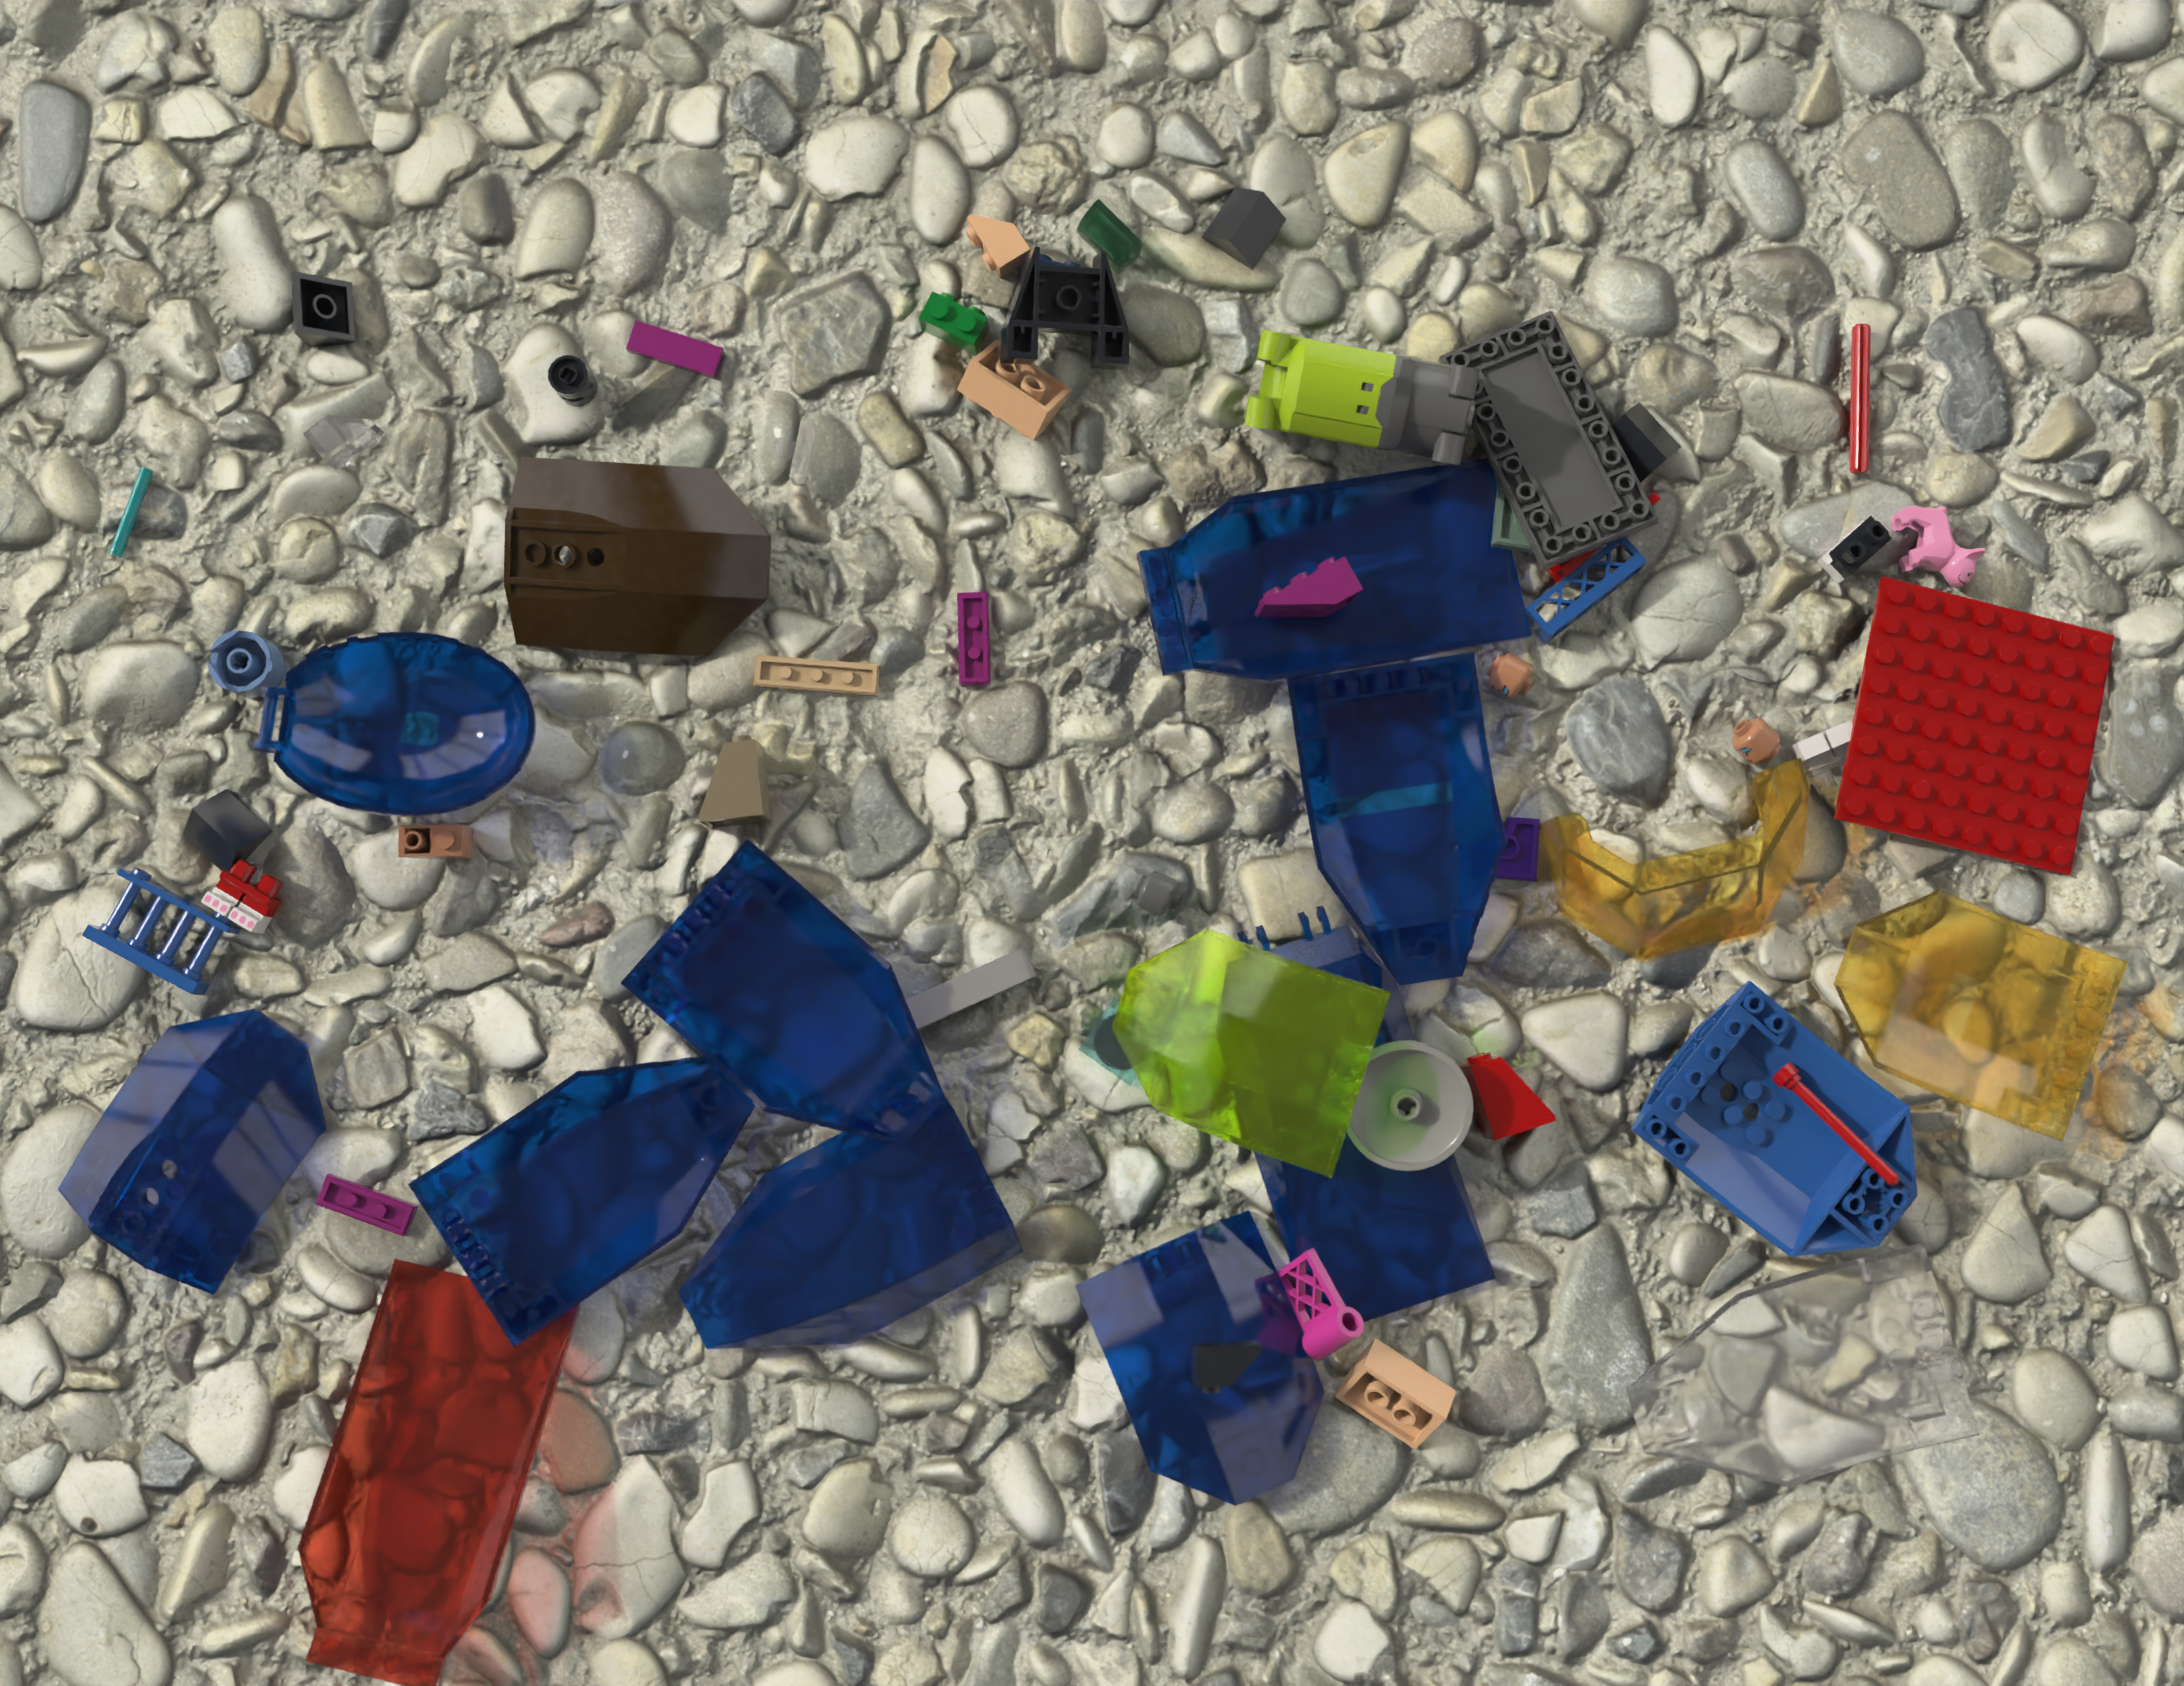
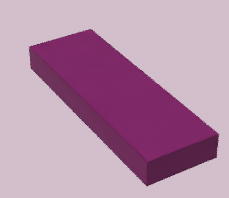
(675, 349)
(973, 638)
(367, 1204)

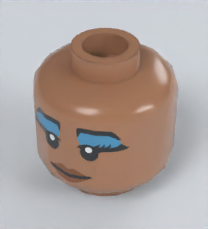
(1510, 676)
(1756, 741)

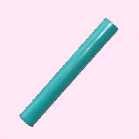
(131, 511)

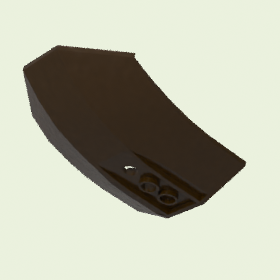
(676, 566)

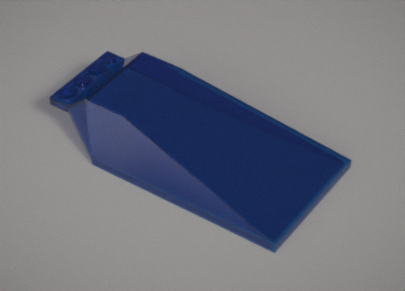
(1408, 535)

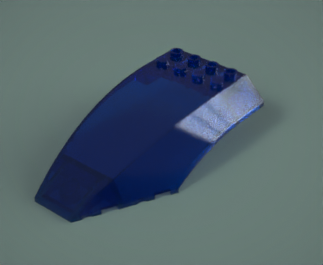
(1402, 806)
(790, 1004)
(582, 1184)
(851, 1240)

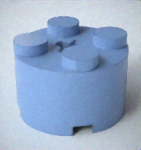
(230, 668)

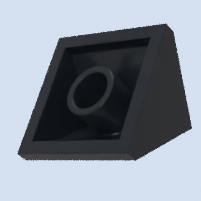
(1245, 226)
(322, 310)
(1643, 440)
(225, 830)

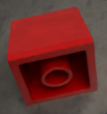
(1502, 1098)

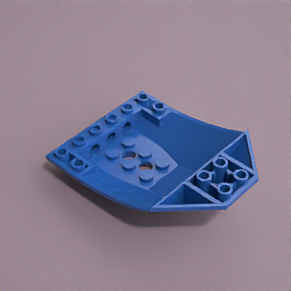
(1787, 1166)

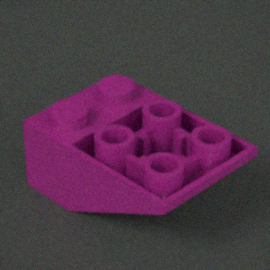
(1313, 595)

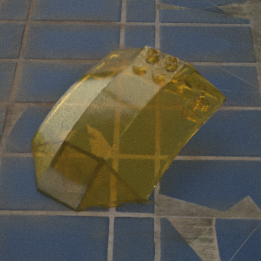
(1979, 1007)

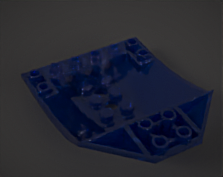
(234, 1114)

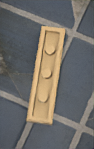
(816, 675)

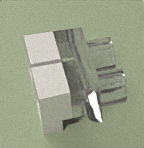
(1824, 753)

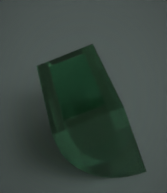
(1109, 234)

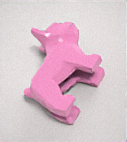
(1935, 545)

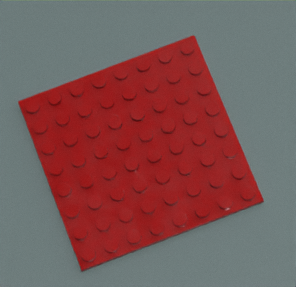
(1974, 726)

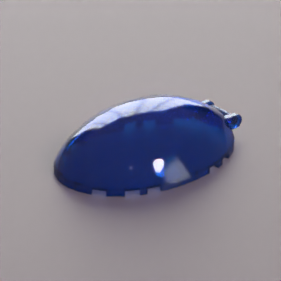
(400, 724)

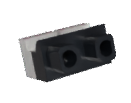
(1854, 549)

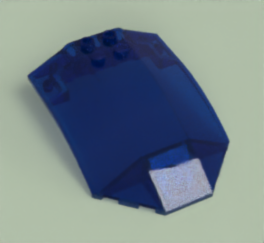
(1208, 1290)

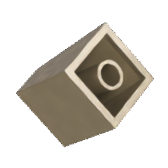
(738, 786)

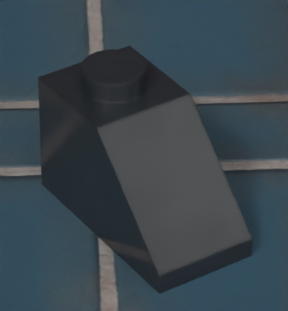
(1221, 1363)

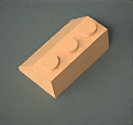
(1013, 392)
(1396, 1394)

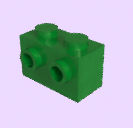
(954, 323)

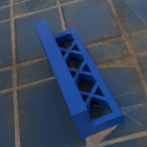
(1592, 597)

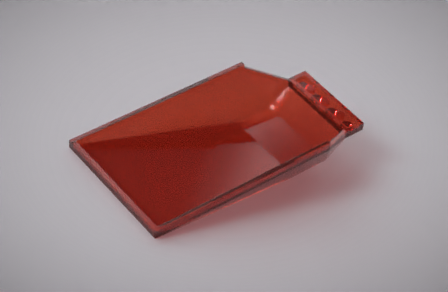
(424, 1477)

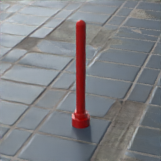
(1789, 1079)

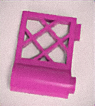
(1336, 1323)

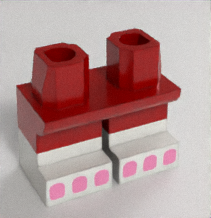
(243, 901)

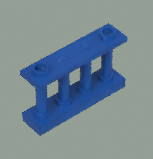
(163, 962)

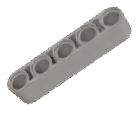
(971, 988)

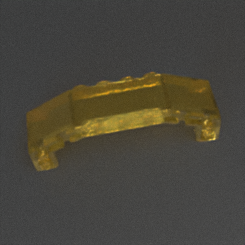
(1687, 895)

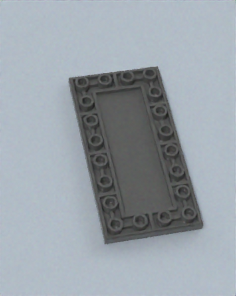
(1551, 443)

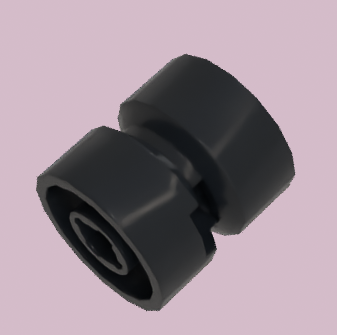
(572, 380)

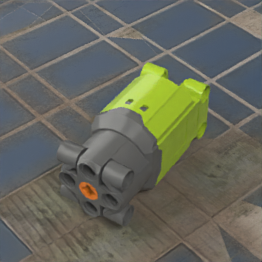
(1363, 397)

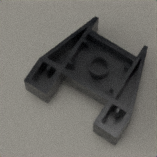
(1066, 303)

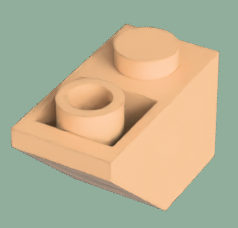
(1000, 242)

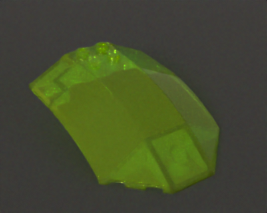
(1250, 1045)

